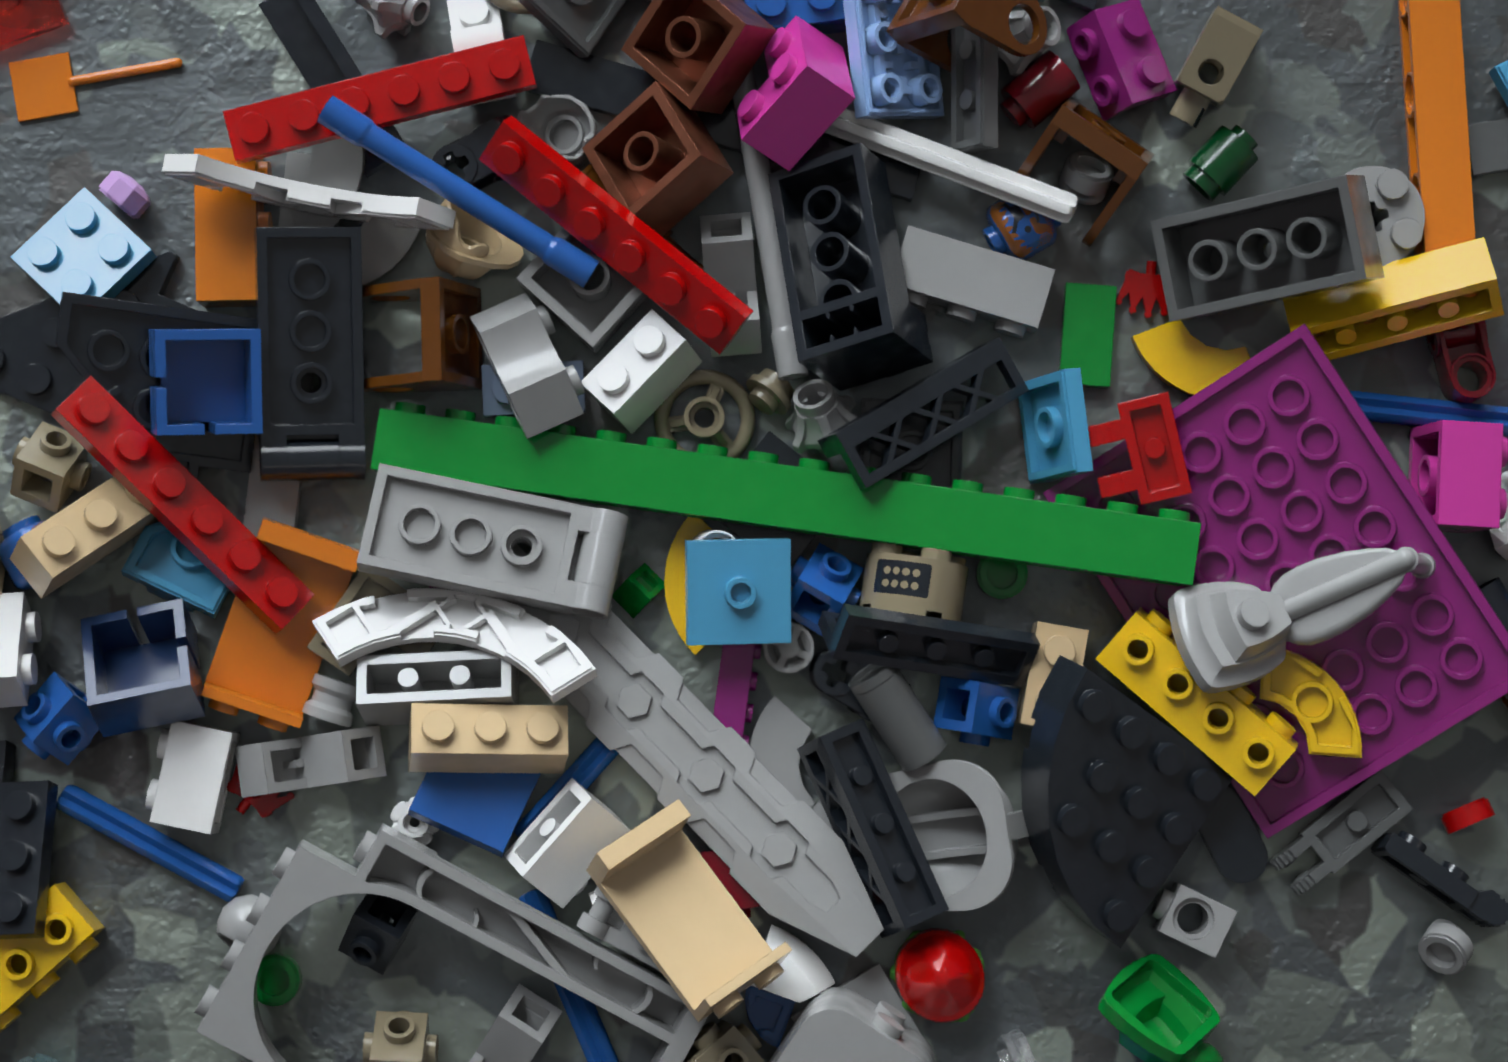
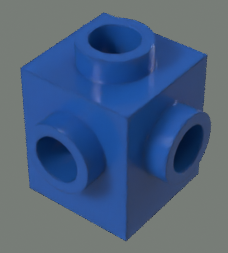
(822, 585)
(976, 709)
(57, 720)

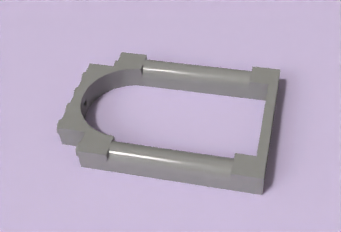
(415, 875)

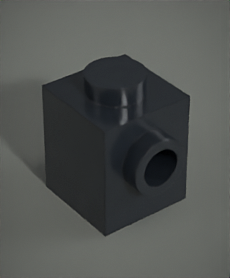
(377, 931)

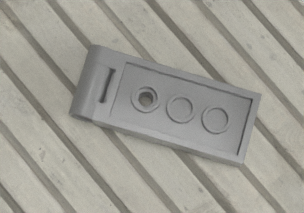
(464, 536)

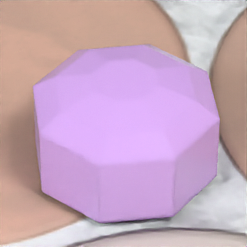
(125, 193)

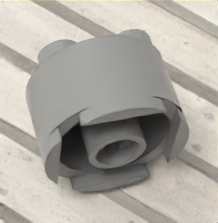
(1396, 210)

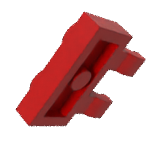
(1153, 449)

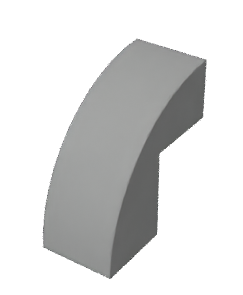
(731, 262)
(310, 761)
(518, 1029)

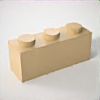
(79, 536)
(488, 738)

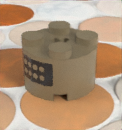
(915, 584)

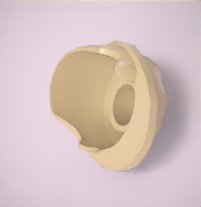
(471, 247)

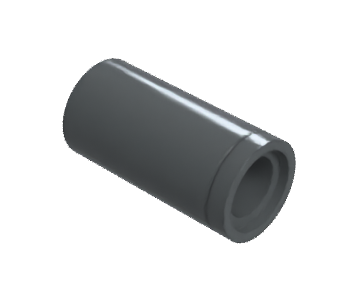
(897, 715)

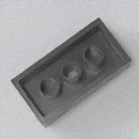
(1219, 258)

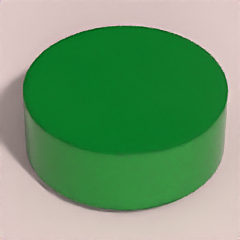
(1001, 579)
(278, 979)

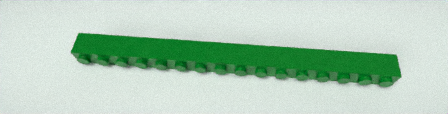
(793, 497)

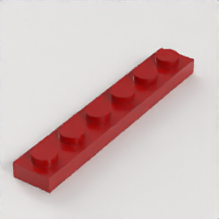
(384, 97)
(615, 234)
(182, 504)

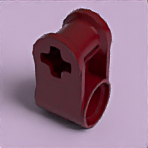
(1458, 350)

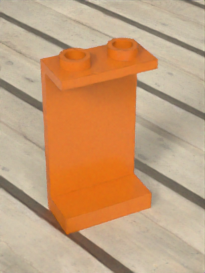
(271, 670)

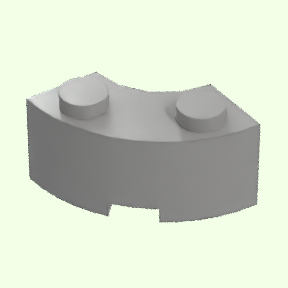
(527, 364)

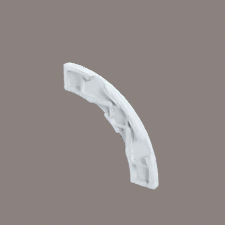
(310, 198)
(463, 620)

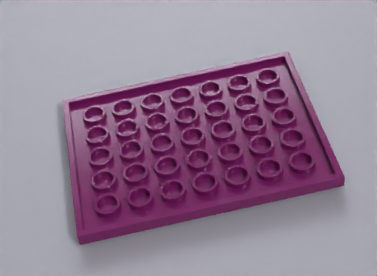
(1296, 474)

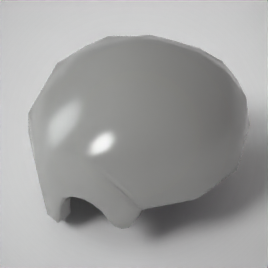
(562, 124)

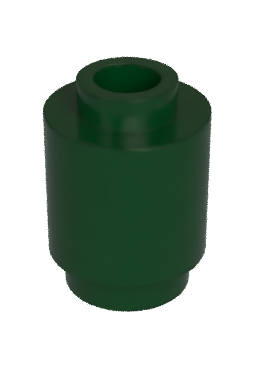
(1221, 161)

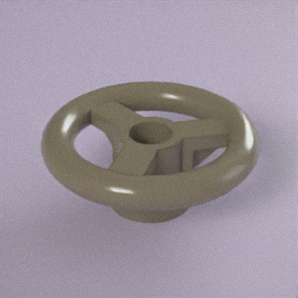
(718, 384)

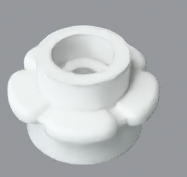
(401, 823)

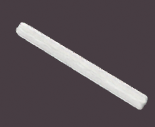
(956, 166)

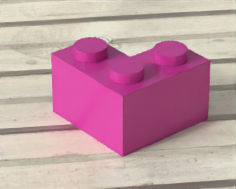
(800, 98)

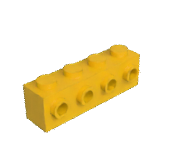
(1412, 301)
(1219, 724)
(32, 963)

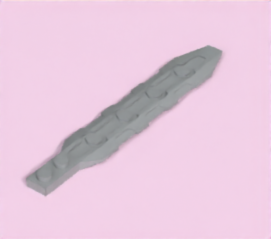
(735, 804)

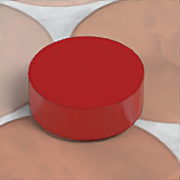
(1467, 815)

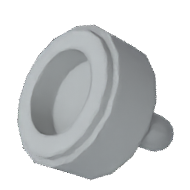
(1086, 177)
(1445, 947)

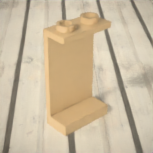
(684, 915)

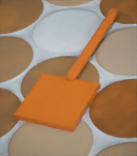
(47, 86)

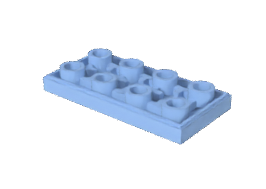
(885, 75)

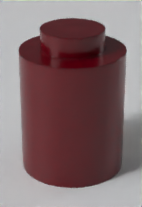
(1038, 90)

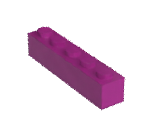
(734, 685)

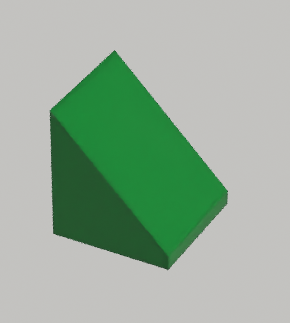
(638, 590)

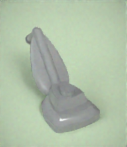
(1240, 634)

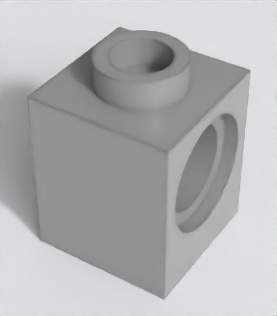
(1214, 925)

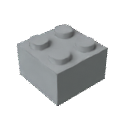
(587, 312)

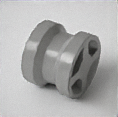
(784, 655)
(331, 700)

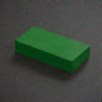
(1088, 332)

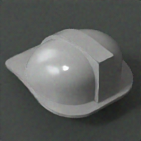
(962, 828)

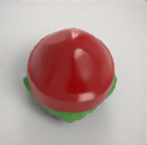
(939, 975)

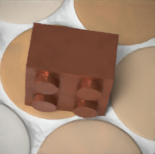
(699, 48)
(658, 159)

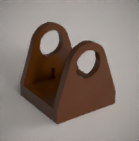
(925, 25)
(1102, 139)
(449, 341)

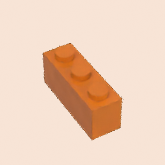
(226, 238)

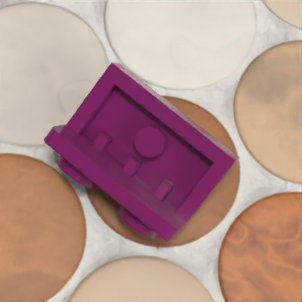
(1120, 58)

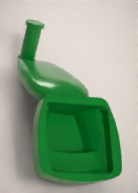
(1160, 1013)

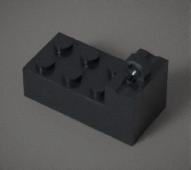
(846, 270)

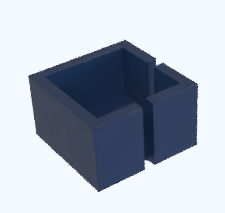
(138, 683)

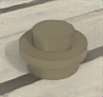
(769, 393)

